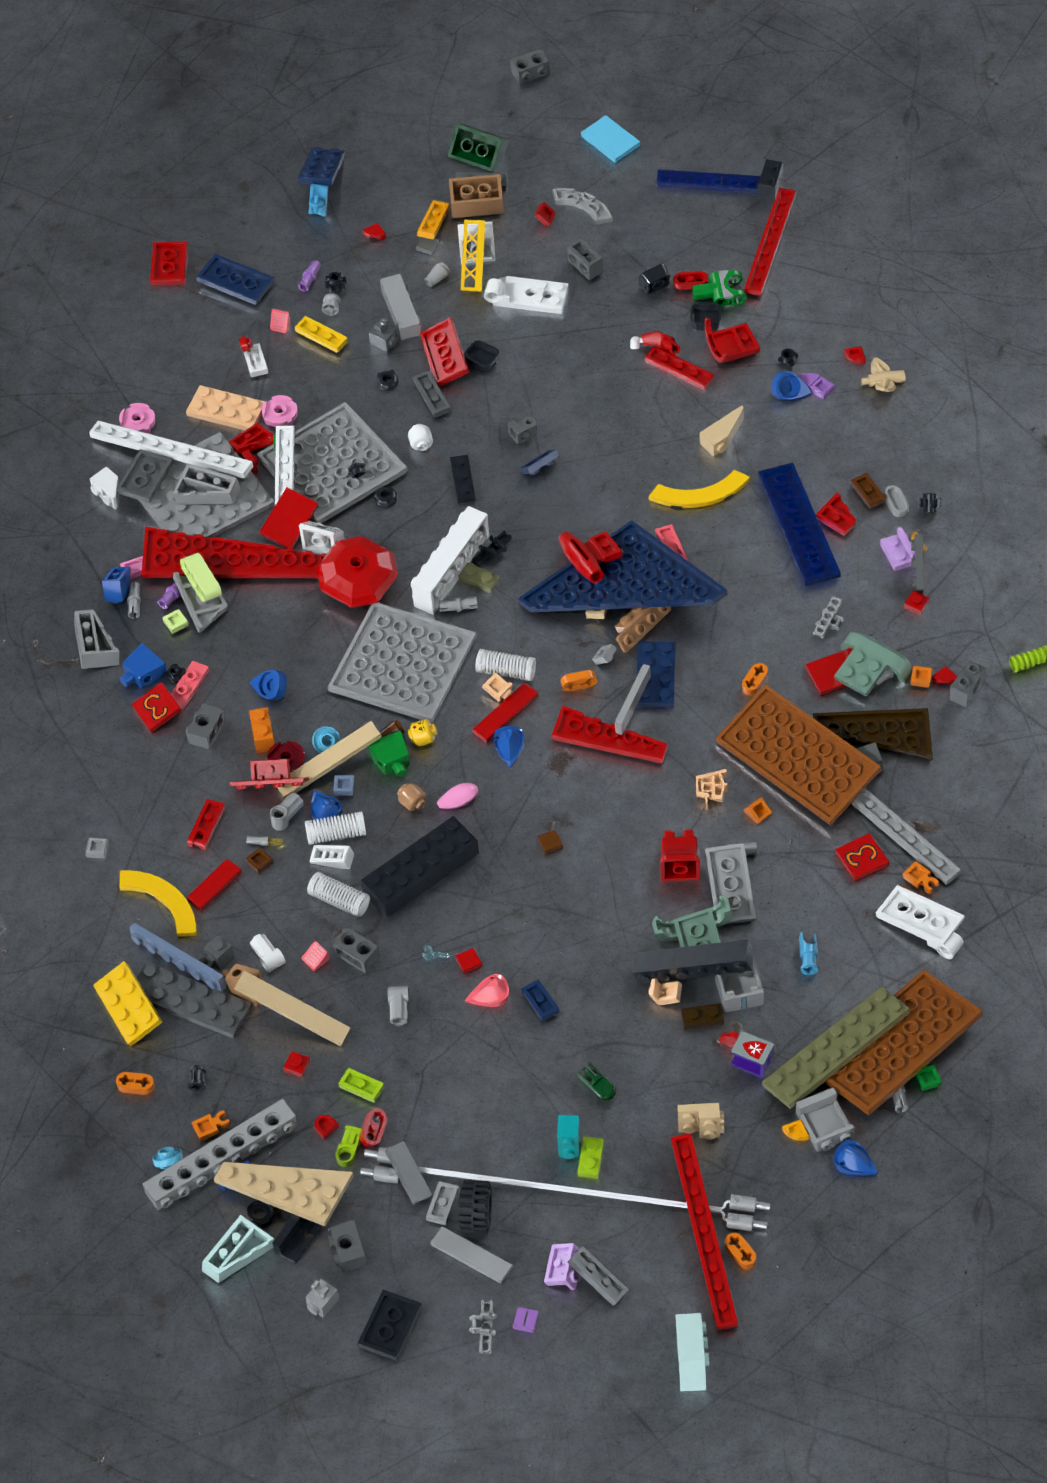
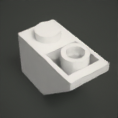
(105, 485)

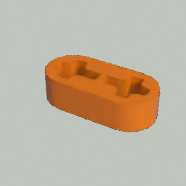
(579, 680)
(758, 680)
(135, 1083)
(737, 1254)

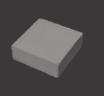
(97, 848)

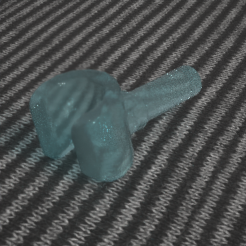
(431, 954)

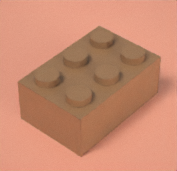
(476, 196)

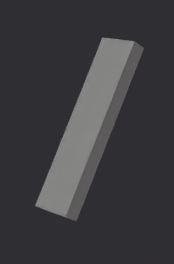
(632, 699)
(471, 1255)

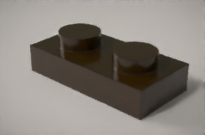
(702, 1016)

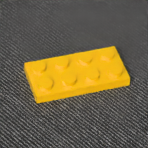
(127, 1003)

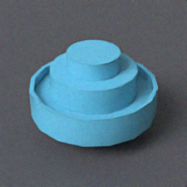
(325, 738)
(167, 1157)

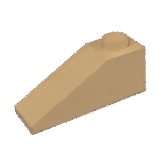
(720, 434)

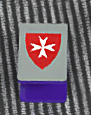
(752, 1054)

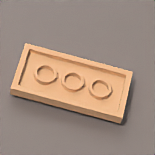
(225, 408)

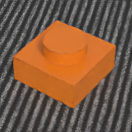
(921, 676)

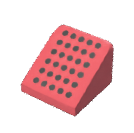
(280, 321)
(315, 956)

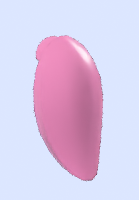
(458, 796)

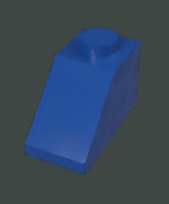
(116, 584)

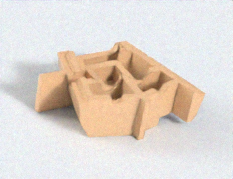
(711, 786)

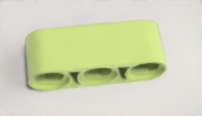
(200, 577)

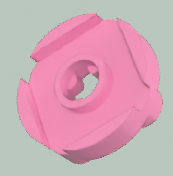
(147, 418)
(279, 419)

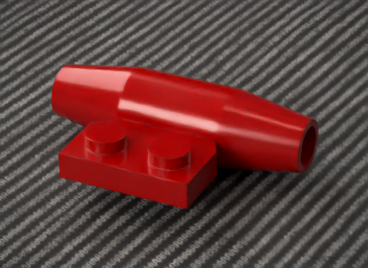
(586, 556)

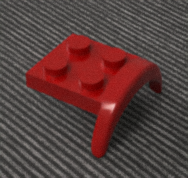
(731, 342)

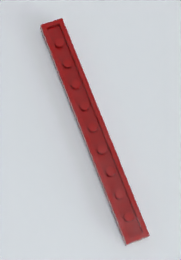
(704, 1232)

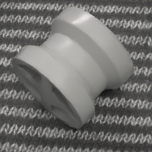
(331, 304)

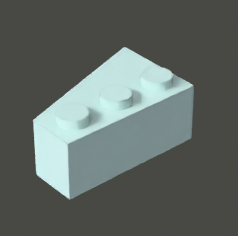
(236, 1249)
(691, 1351)

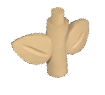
(882, 377)

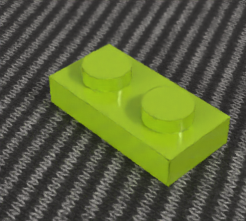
(361, 1085)
(590, 1157)

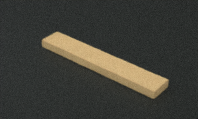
(333, 757)
(292, 1008)

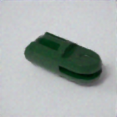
(599, 1085)

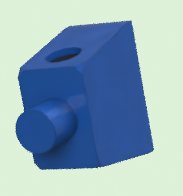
(142, 667)

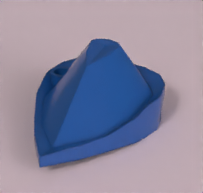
(788, 386)
(270, 684)
(509, 743)
(324, 806)
(854, 1158)

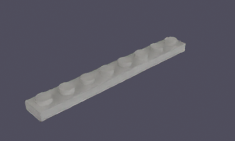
(906, 837)

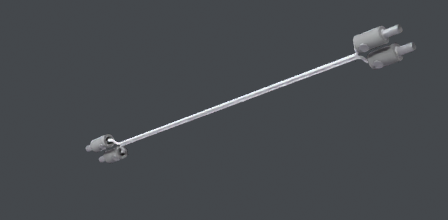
(734, 1220)

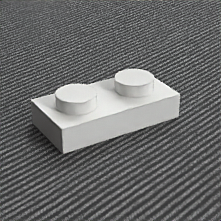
(256, 361)

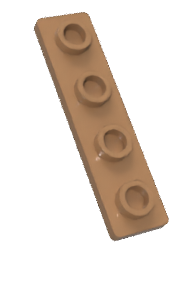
(638, 624)

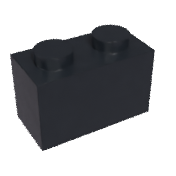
(770, 180)

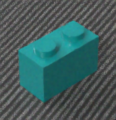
(568, 1136)

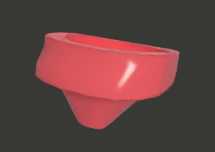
(490, 992)

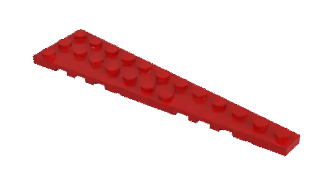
(224, 557)

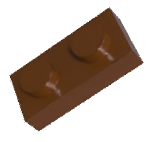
(868, 491)

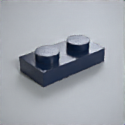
(545, 459)
(540, 1000)

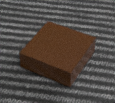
(550, 842)
(259, 860)

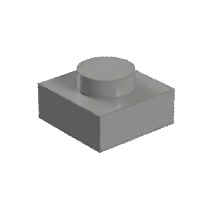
(604, 654)

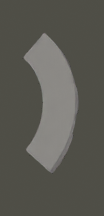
(585, 201)

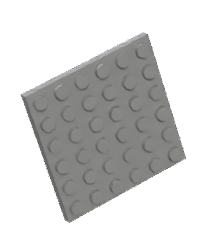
(326, 452)
(207, 519)
(402, 662)

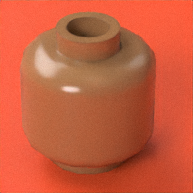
(411, 796)

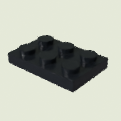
(389, 1325)

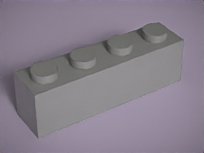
(401, 307)

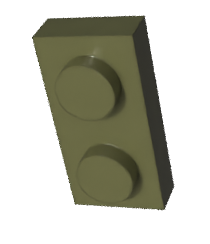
(479, 577)

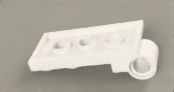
(513, 292)
(936, 927)

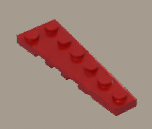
(589, 732)

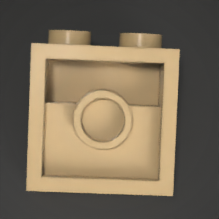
(702, 1118)

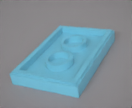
(610, 139)

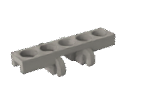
(832, 616)
(484, 1315)

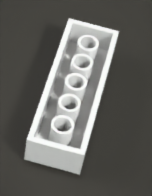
(446, 563)

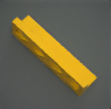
(479, 257)

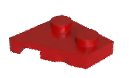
(252, 439)
(837, 515)

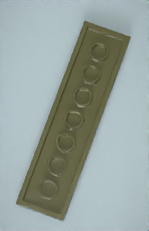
(835, 1047)

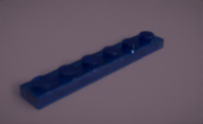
(707, 181)

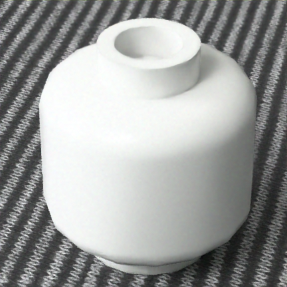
(420, 437)

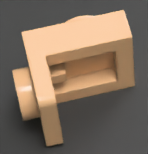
(498, 687)
(665, 993)

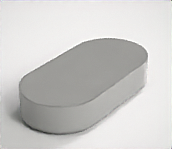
(896, 501)

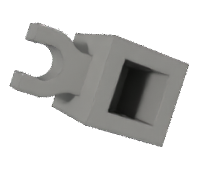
(321, 1298)

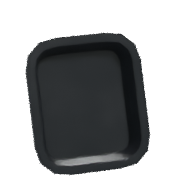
(654, 279)
(701, 311)
(481, 356)

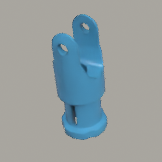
(808, 954)

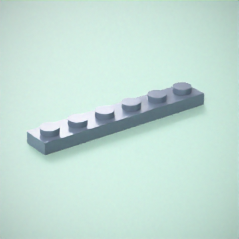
(178, 957)

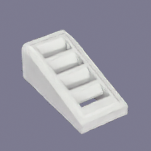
(343, 860)

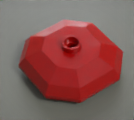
(357, 584)

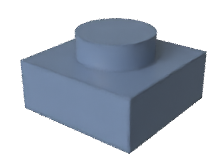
(343, 785)

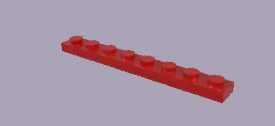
(770, 241)

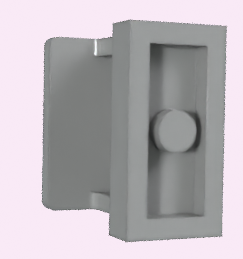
(824, 1120)

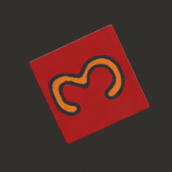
(156, 707)
(862, 857)

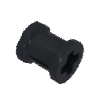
(196, 1078)

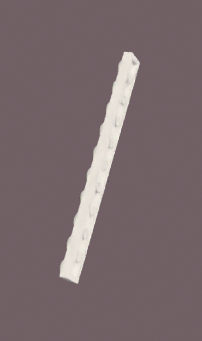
(171, 449)

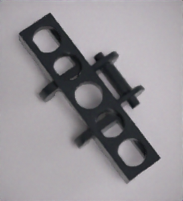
(489, 552)

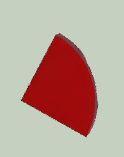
(374, 231)
(855, 355)
(944, 675)
(729, 1038)

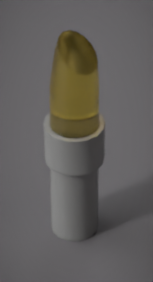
(264, 841)

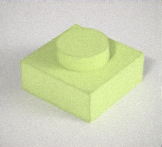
(175, 621)

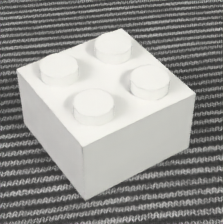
(489, 248)

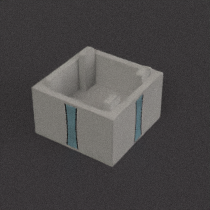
(740, 990)

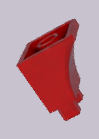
(679, 857)

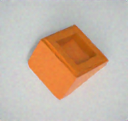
(758, 810)

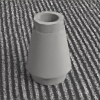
(437, 274)

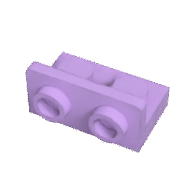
(898, 549)
(558, 1269)

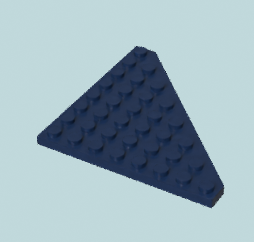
(642, 578)

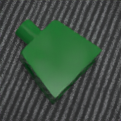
(390, 754)

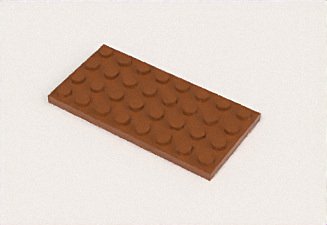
(798, 754)
(934, 1022)

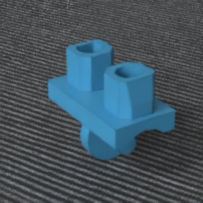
(318, 199)

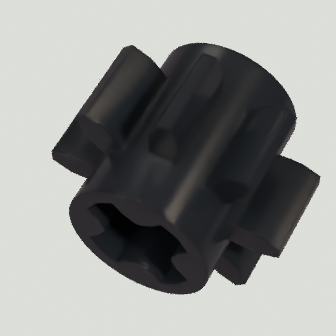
(335, 282)
(929, 502)

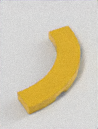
(700, 497)
(166, 894)

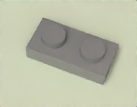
(442, 1203)

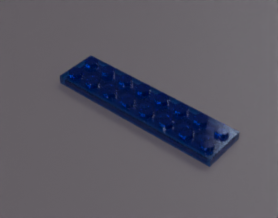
(799, 524)

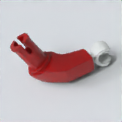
(656, 338)

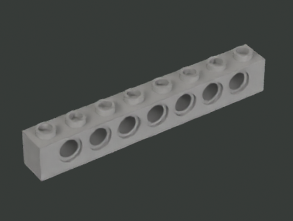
(208, 1155)

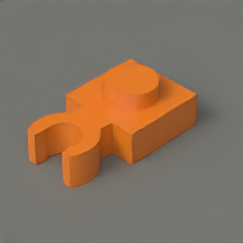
(918, 876)
(207, 1126)

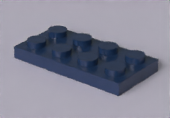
(321, 166)
(235, 279)
(661, 685)

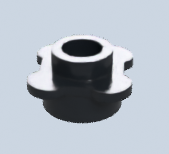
(788, 357)
(356, 470)
(174, 673)

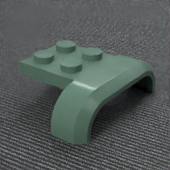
(869, 662)
(695, 928)

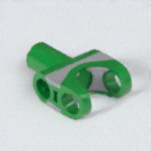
(720, 289)

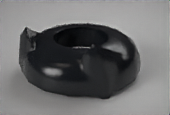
(387, 385)
(385, 502)
(259, 1205)

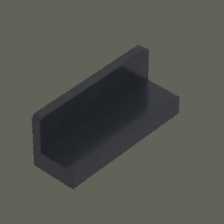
(295, 1238)

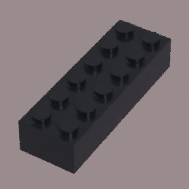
(420, 866)

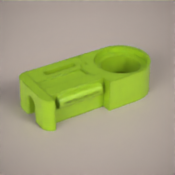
(349, 1144)

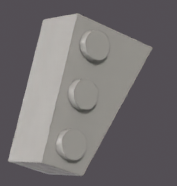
(205, 487)
(93, 642)

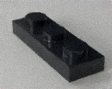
(462, 479)

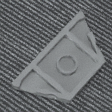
(201, 612)

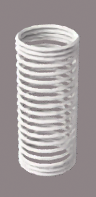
(482, 664)
(317, 831)
(358, 912)

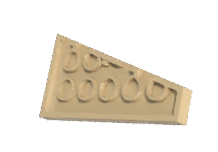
(300, 1191)

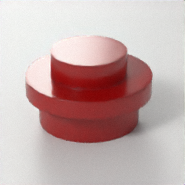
(246, 343)

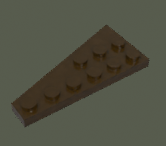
(893, 730)

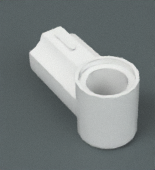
(269, 956)

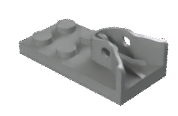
(731, 879)

